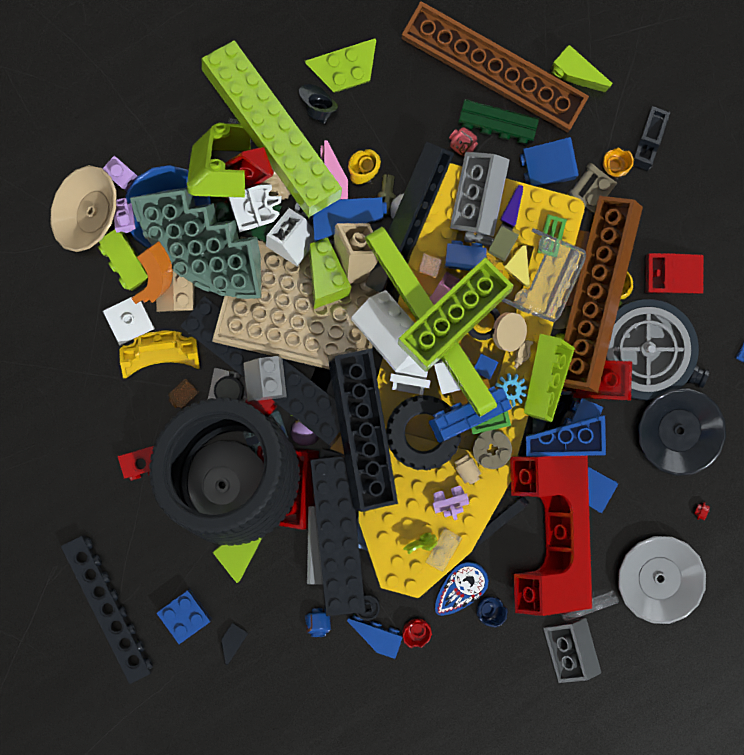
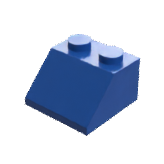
(462, 256)

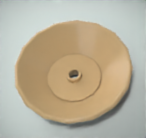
(83, 208)

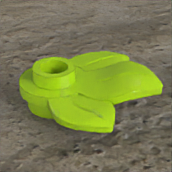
(427, 542)

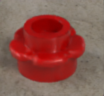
(702, 511)

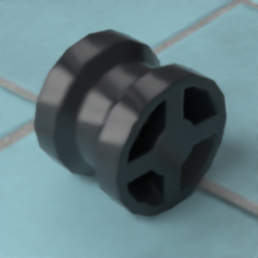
(699, 376)

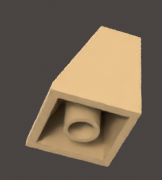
(354, 251)

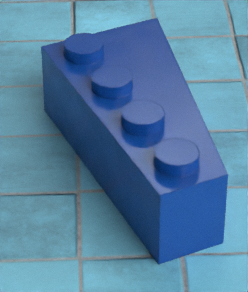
(574, 439)

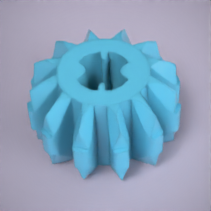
(518, 390)

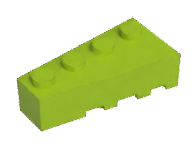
(548, 377)

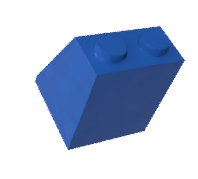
(549, 163)

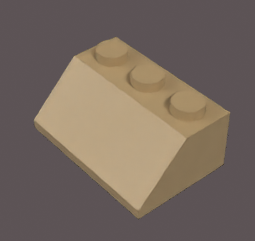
(178, 297)

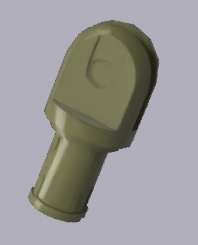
(387, 192)

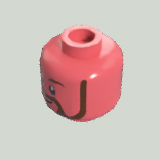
(463, 141)

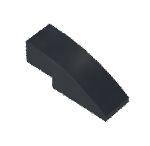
(650, 138)

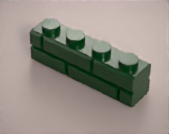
(498, 121)

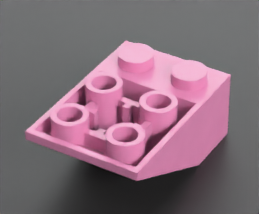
(334, 167)

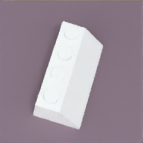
(383, 324)

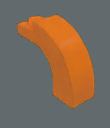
(159, 273)

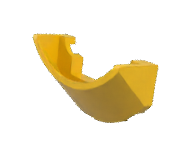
(158, 348)

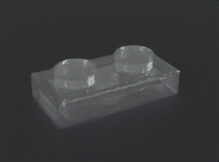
(444, 549)

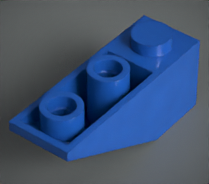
(380, 639)

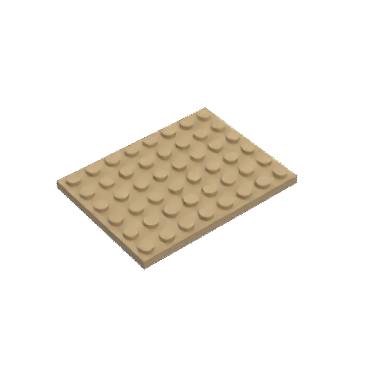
(285, 316)

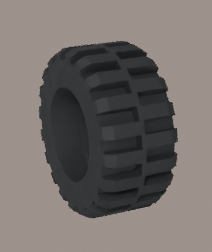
(396, 434)

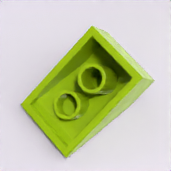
(577, 70)

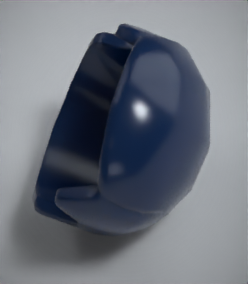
(491, 612)

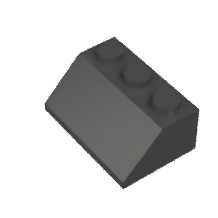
(572, 650)

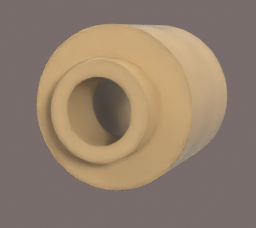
(467, 469)

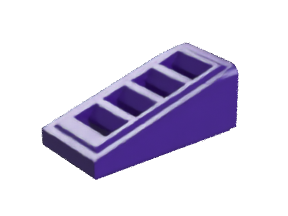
(511, 211)

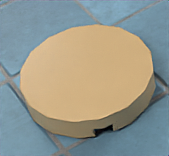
(509, 331)

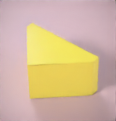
(519, 267)

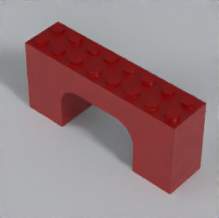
(565, 576)

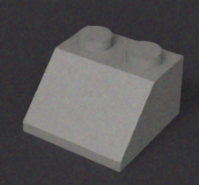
(265, 378)

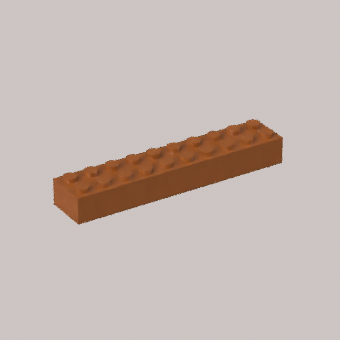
(494, 67)
(600, 289)

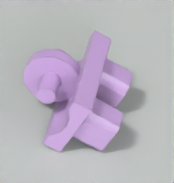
(124, 216)
(458, 500)

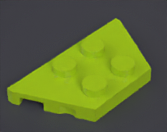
(345, 66)

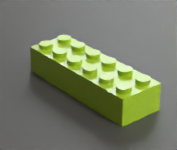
(455, 314)

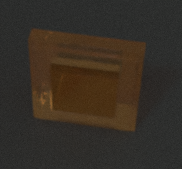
(430, 266)

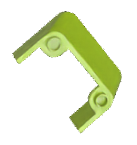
(209, 175)

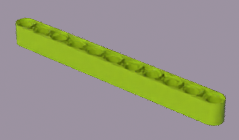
(419, 304)

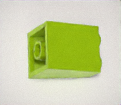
(236, 557)

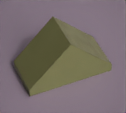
(503, 241)

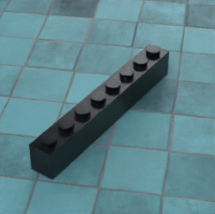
(413, 209)

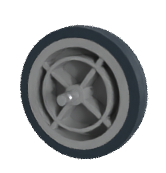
(658, 343)

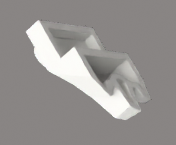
(255, 207)

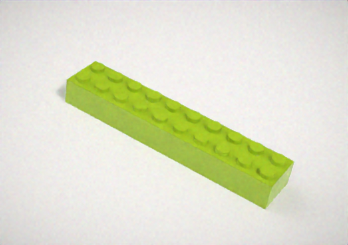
(271, 128)

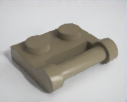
(601, 187)

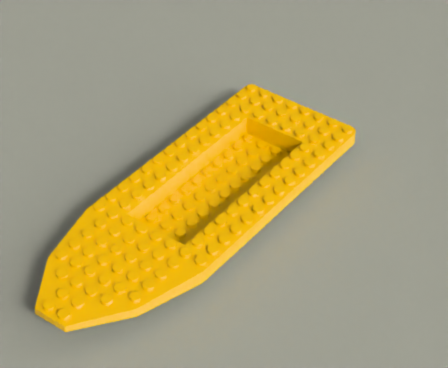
(395, 526)

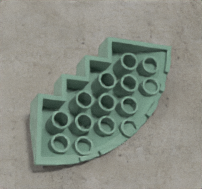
(198, 245)

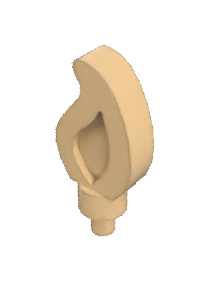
(522, 353)

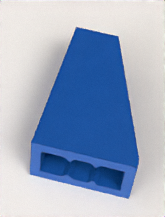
(347, 211)

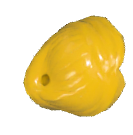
(363, 162)

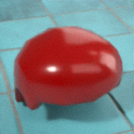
(416, 633)

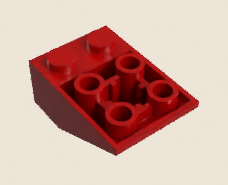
(674, 273)

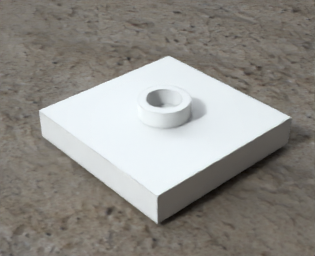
(128, 320)

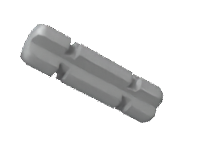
(478, 238)

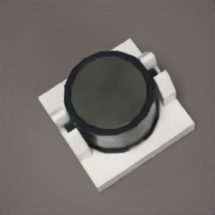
(227, 386)

